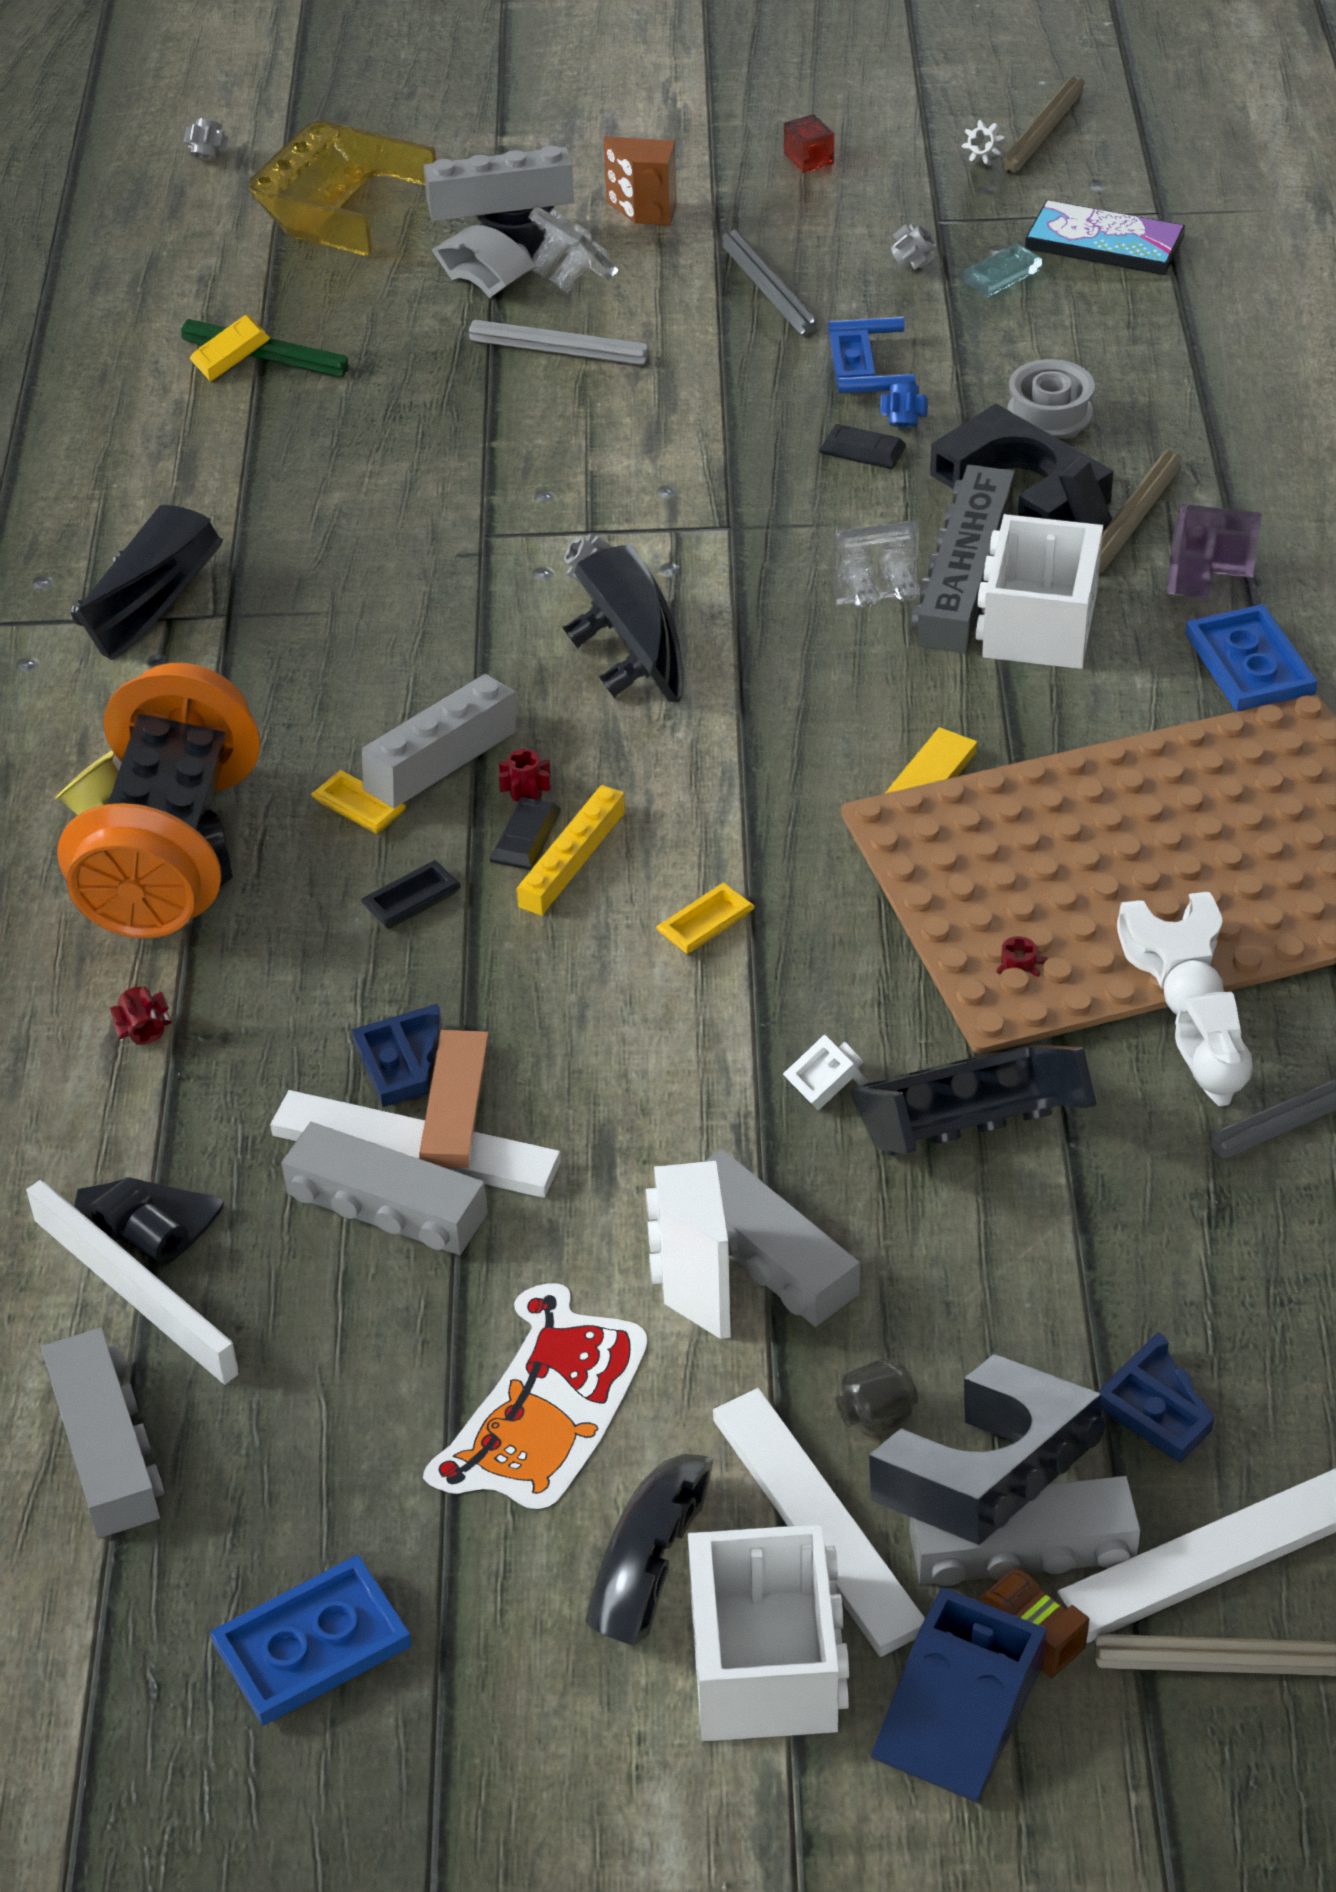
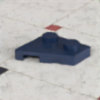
(400, 1053)
(1158, 1401)

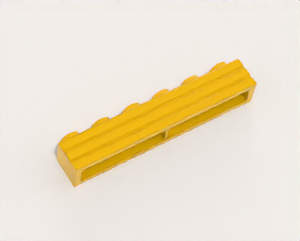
(571, 850)

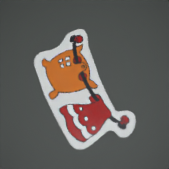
(546, 1406)

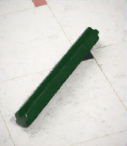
(274, 350)

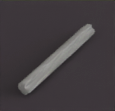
(559, 342)

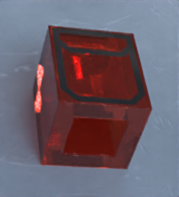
(808, 143)

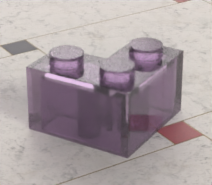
(1211, 542)

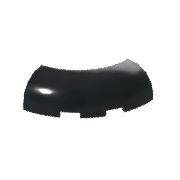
(633, 1563)

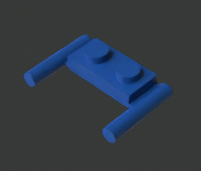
(854, 358)

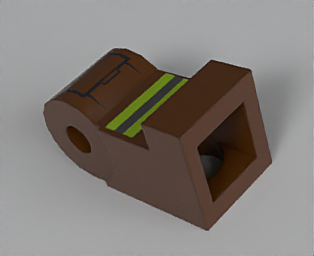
(1065, 1627)

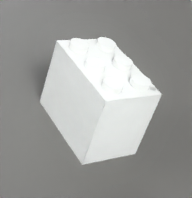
(1039, 591)
(767, 1632)

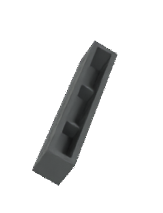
(951, 594)

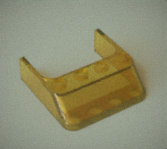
(322, 170)

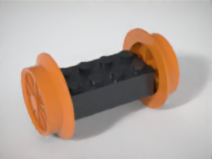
(142, 856)

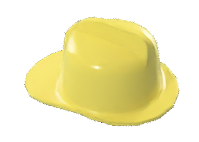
(91, 786)

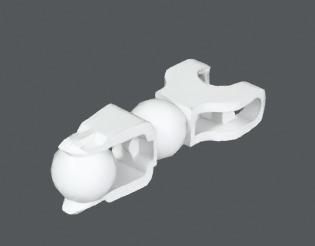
(1206, 1015)

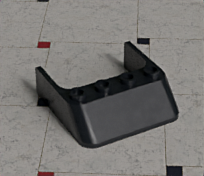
(972, 1093)

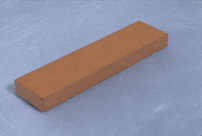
(454, 1098)

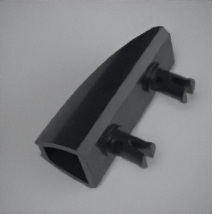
(146, 578)
(634, 606)

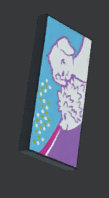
(1105, 237)

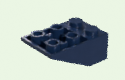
(960, 1694)

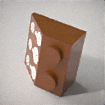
(641, 178)

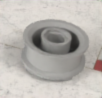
(1053, 396)

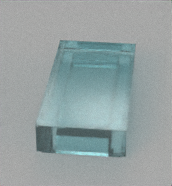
(1002, 270)

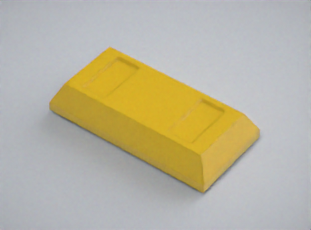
(229, 347)
(346, 797)
(705, 918)

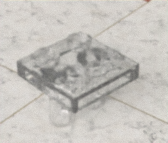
(571, 241)
(876, 563)

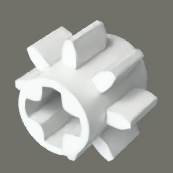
(976, 138)

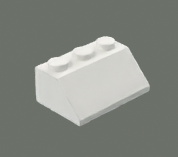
(690, 1244)

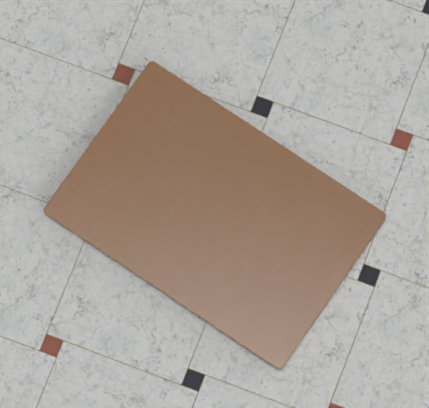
(1068, 836)

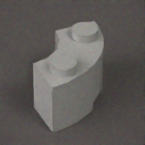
(484, 258)

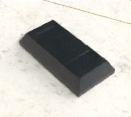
(863, 446)
(1084, 493)
(525, 833)
(411, 894)

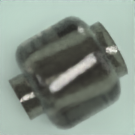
(877, 1397)

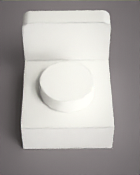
(825, 1071)

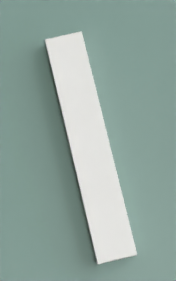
(492, 1160)
(133, 1282)
(805, 1498)
(1205, 1557)

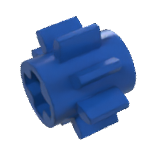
(904, 405)

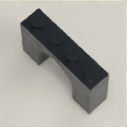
(1008, 441)
(982, 1490)

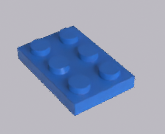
(1250, 657)
(310, 1639)

